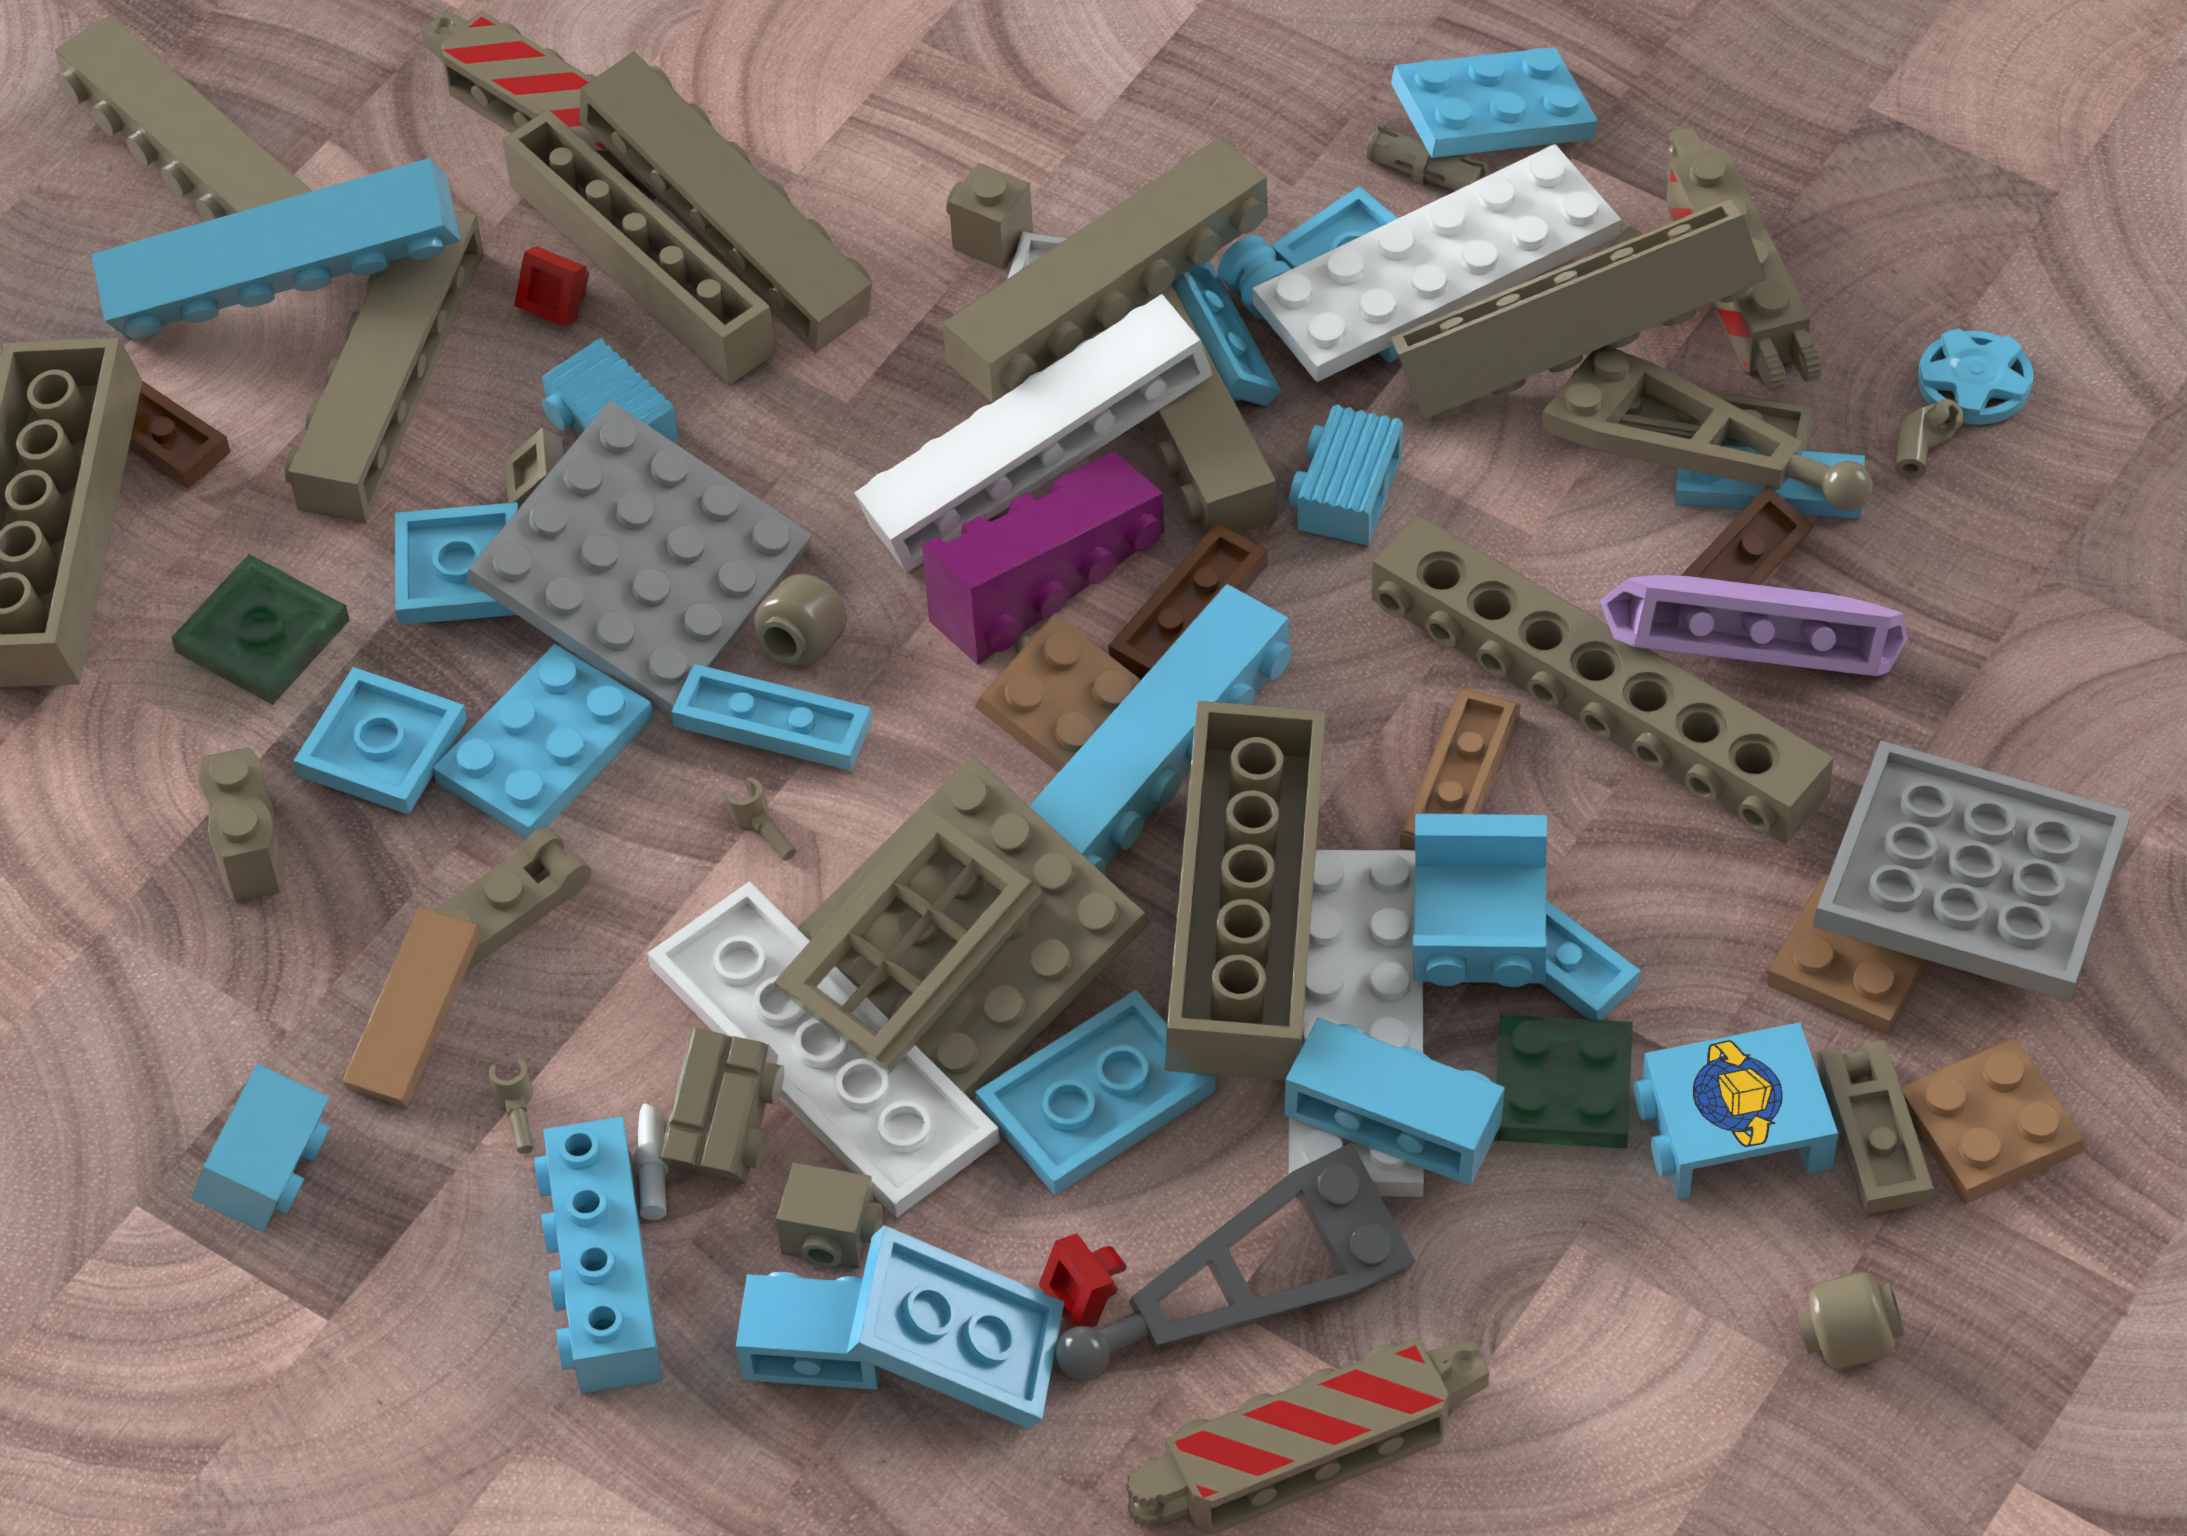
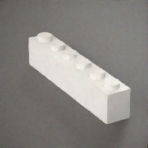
(1035, 431)

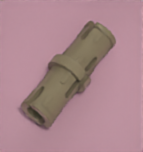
(1411, 157)

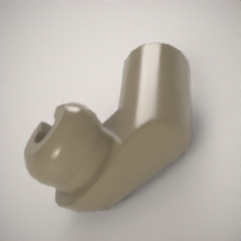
(1922, 432)

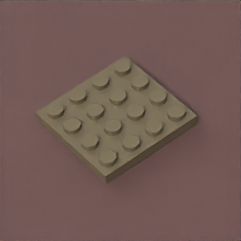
(1040, 966)

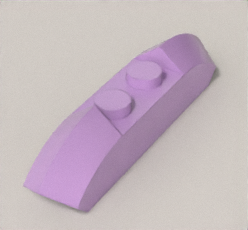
(1755, 623)

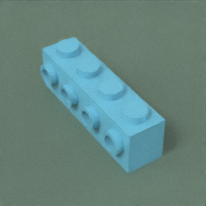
(600, 1256)

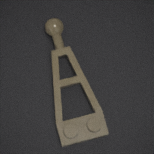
(1612, 380)

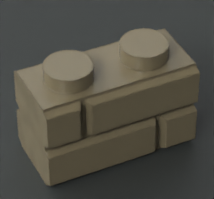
(722, 1106)

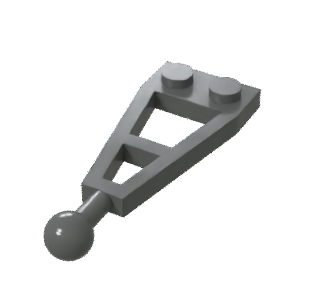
(1347, 1218)

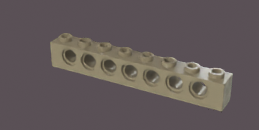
(1601, 682)

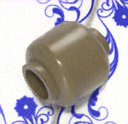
(800, 620)
(1851, 1320)

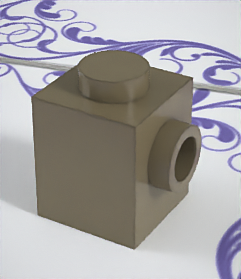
(989, 215)
(827, 1215)

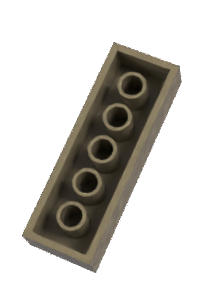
(61, 476)
(1245, 891)

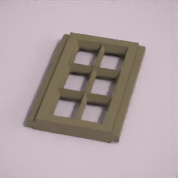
(949, 977)

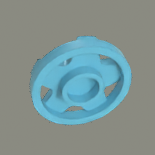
(1976, 371)

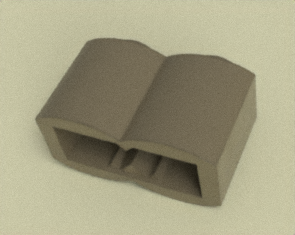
(241, 824)

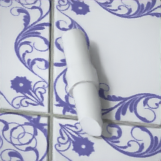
(649, 1166)

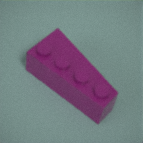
(1038, 554)

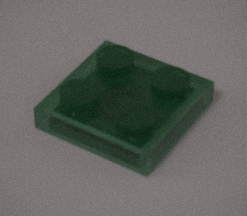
(260, 629)
(1564, 1080)

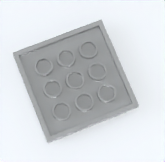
(638, 557)
(1973, 870)

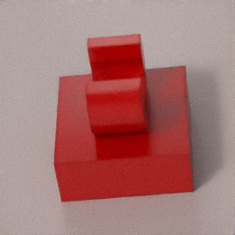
(551, 286)
(1081, 1279)

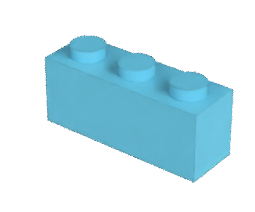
(1394, 1100)

